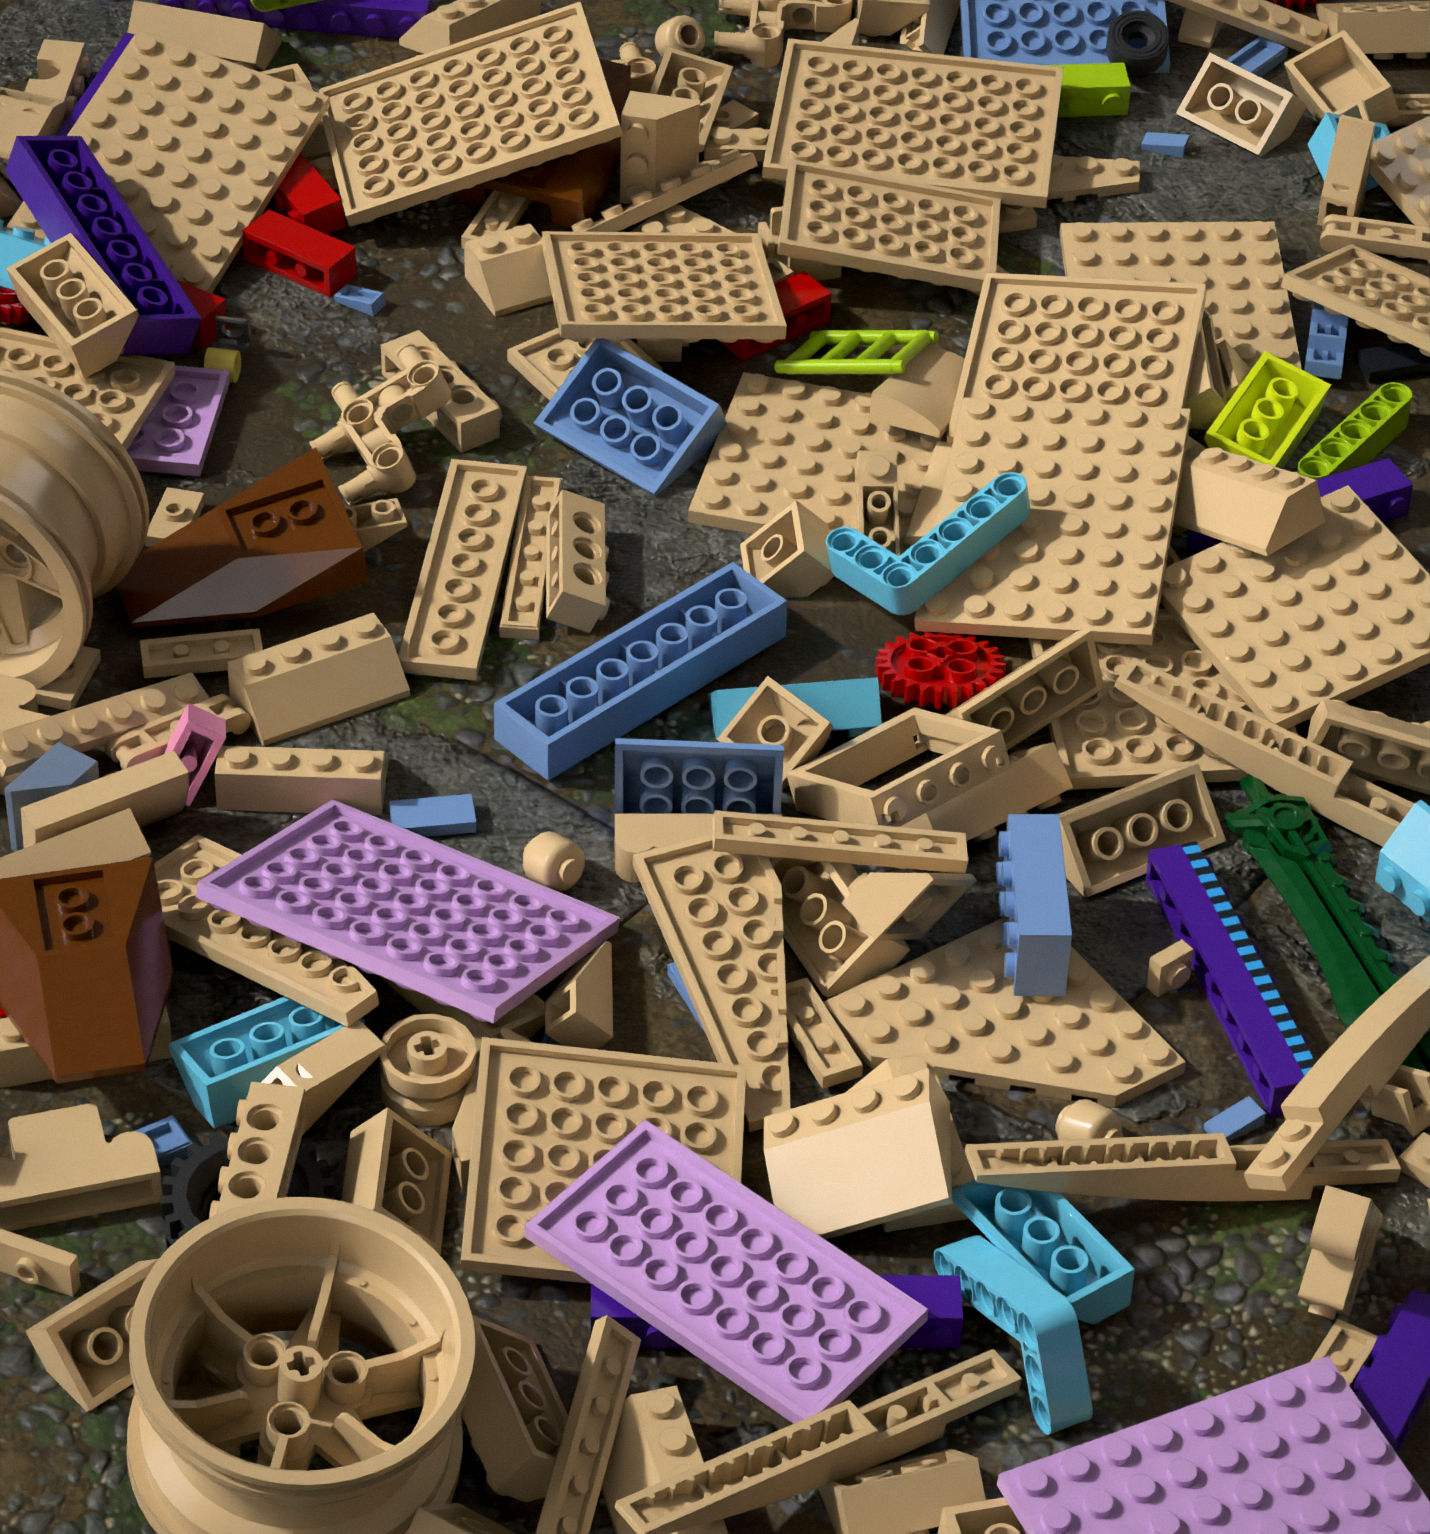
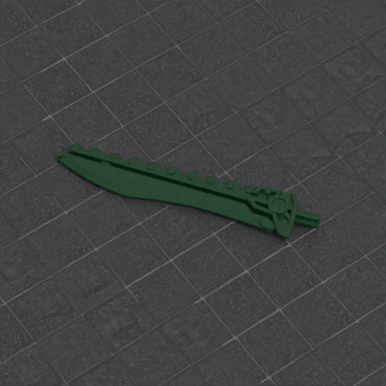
(1300, 864)

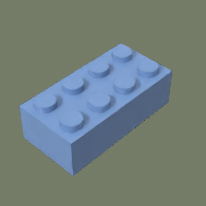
(1034, 905)

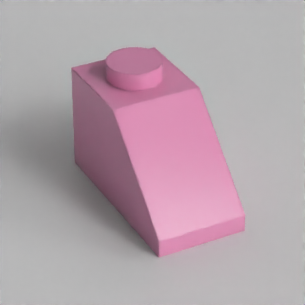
(197, 744)

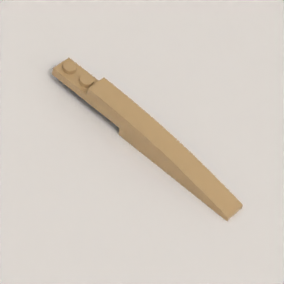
(1268, 752)
(1349, 1070)
(1170, 1167)
(819, 1449)

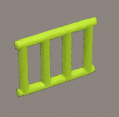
(866, 362)

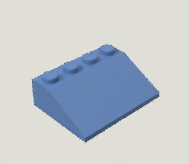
(631, 417)
(696, 777)

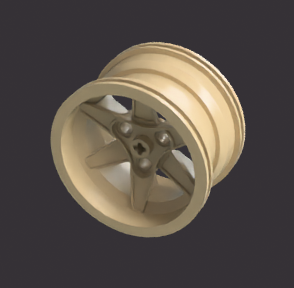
(67, 525)
(328, 1277)

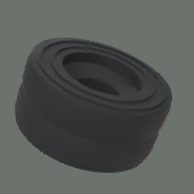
(1138, 25)

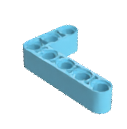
(935, 560)
(1033, 1316)

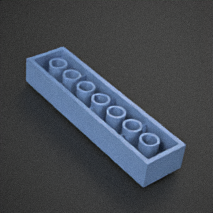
(639, 670)

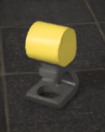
(230, 347)

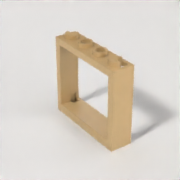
(830, 782)

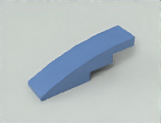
(1326, 343)

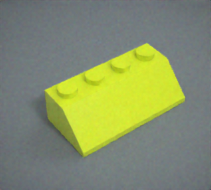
(1269, 412)

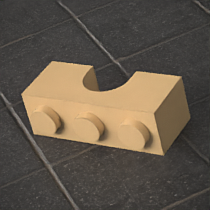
(61, 72)

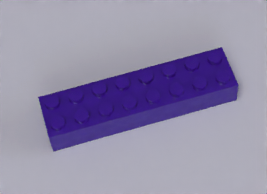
(75, 196)

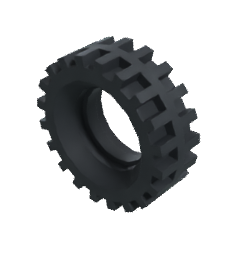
(195, 1184)

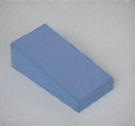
(1166, 143)
(361, 299)
(1237, 1119)

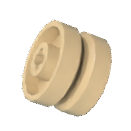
(426, 1068)

